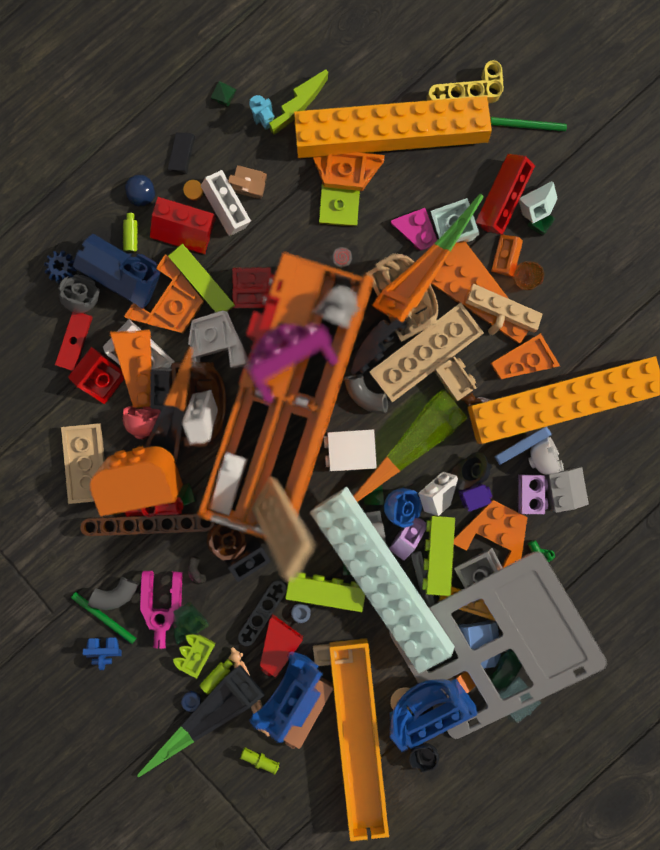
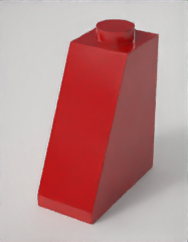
(279, 642)

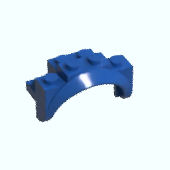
(291, 700)

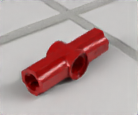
(171, 508)

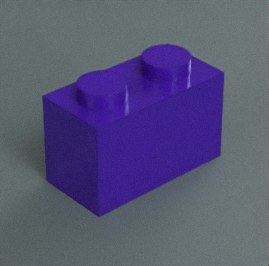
(475, 496)

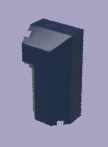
(118, 271)

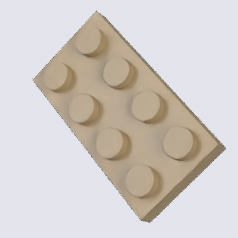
(82, 459)

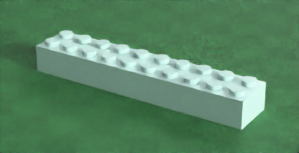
(383, 580)

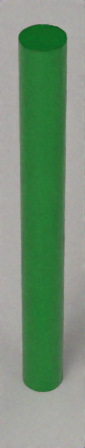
(528, 124)
(104, 618)

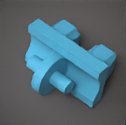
(261, 110)

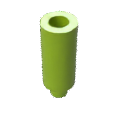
(130, 234)
(216, 676)

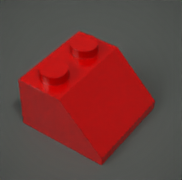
(97, 375)

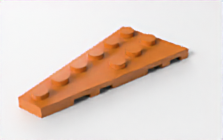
(462, 271)

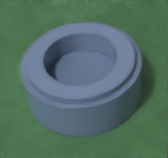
(300, 612)

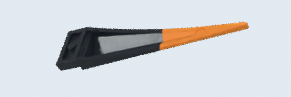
(169, 425)

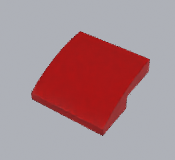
(250, 286)

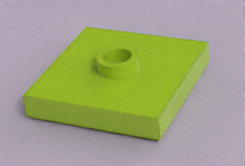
(339, 206)

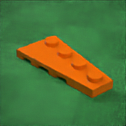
(134, 356)

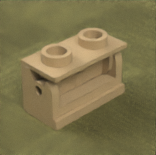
(455, 378)

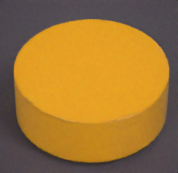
(193, 190)

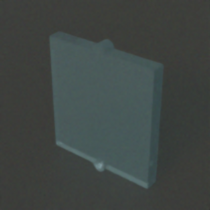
(515, 687)

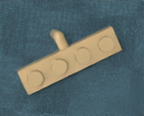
(504, 309)

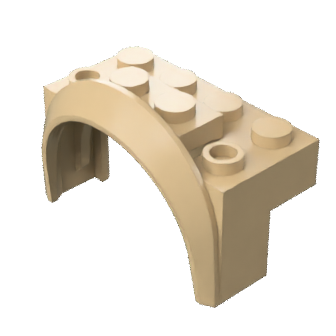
(386, 273)

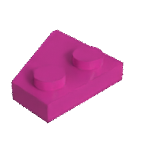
(416, 228)

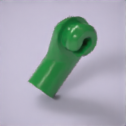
(548, 554)

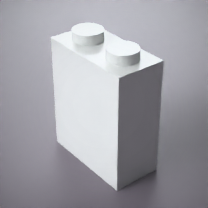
(350, 450)

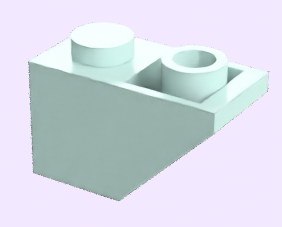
(539, 202)

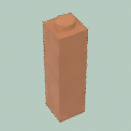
(297, 735)

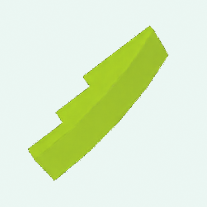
(303, 96)
(201, 279)

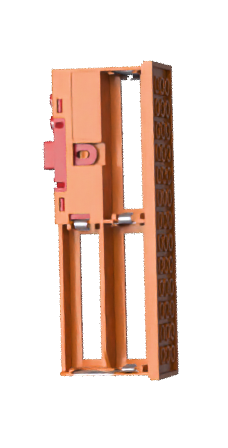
(293, 296)

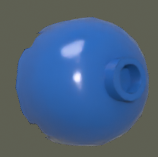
(402, 507)

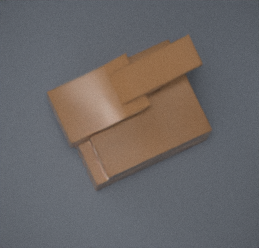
(248, 182)

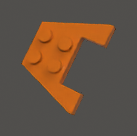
(176, 305)
(498, 525)

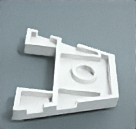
(216, 334)

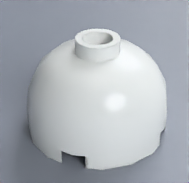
(545, 457)

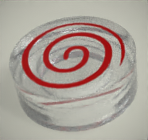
(342, 257)

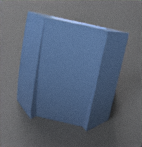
(480, 634)

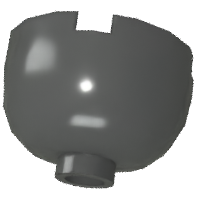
(78, 294)

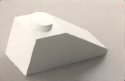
(228, 483)

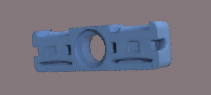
(523, 445)

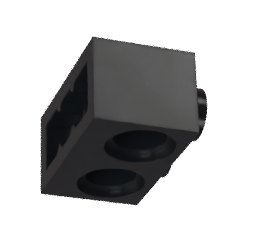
(160, 386)

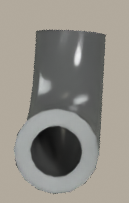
(363, 396)
(114, 598)

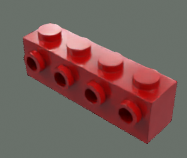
(505, 193)

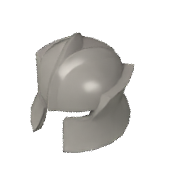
(338, 306)

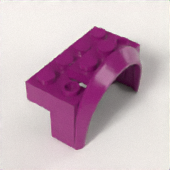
(300, 343)

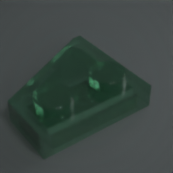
(187, 621)

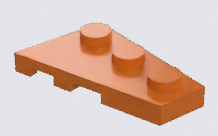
(527, 358)

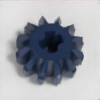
(61, 258)

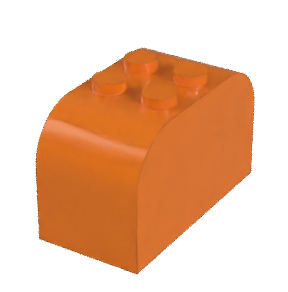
(135, 480)

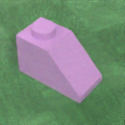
(408, 539)

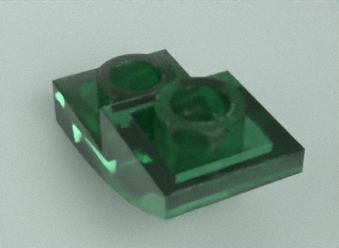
(507, 671)

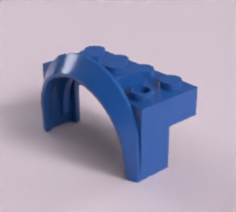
(418, 729)

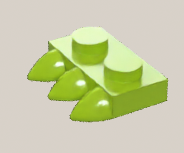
(195, 656)

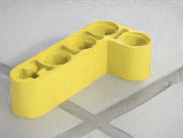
(463, 88)

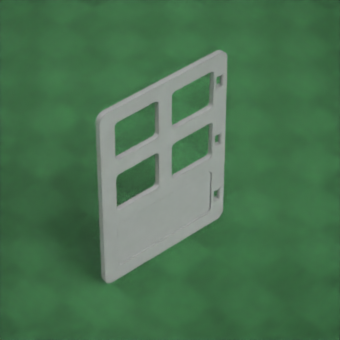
(535, 623)

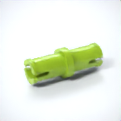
(259, 760)

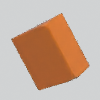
(465, 681)

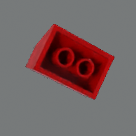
(181, 225)

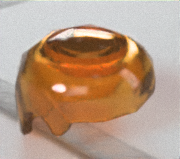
(528, 275)

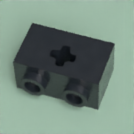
(249, 561)

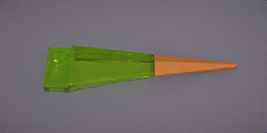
(430, 427)

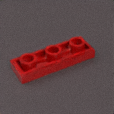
(69, 352)

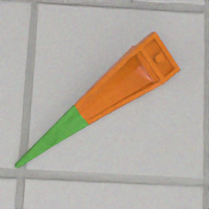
(412, 284)

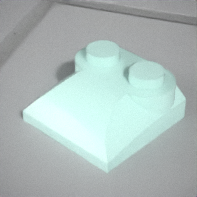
(447, 215)

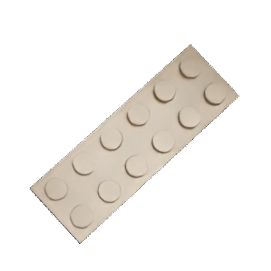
(426, 352)
(281, 528)

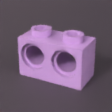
(526, 494)

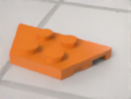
(348, 170)

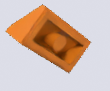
(507, 255)

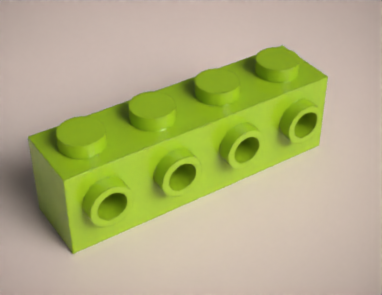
(439, 556)
(326, 592)

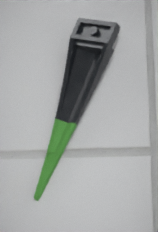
(230, 698)

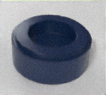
(191, 701)

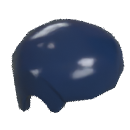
(139, 190)

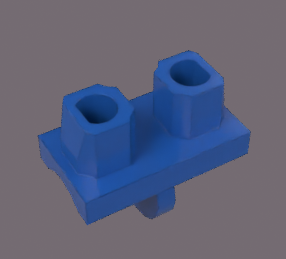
(93, 650)

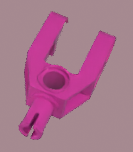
(149, 613)

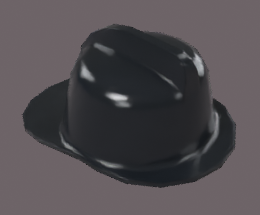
(471, 471)

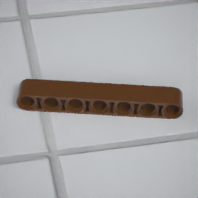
(139, 526)

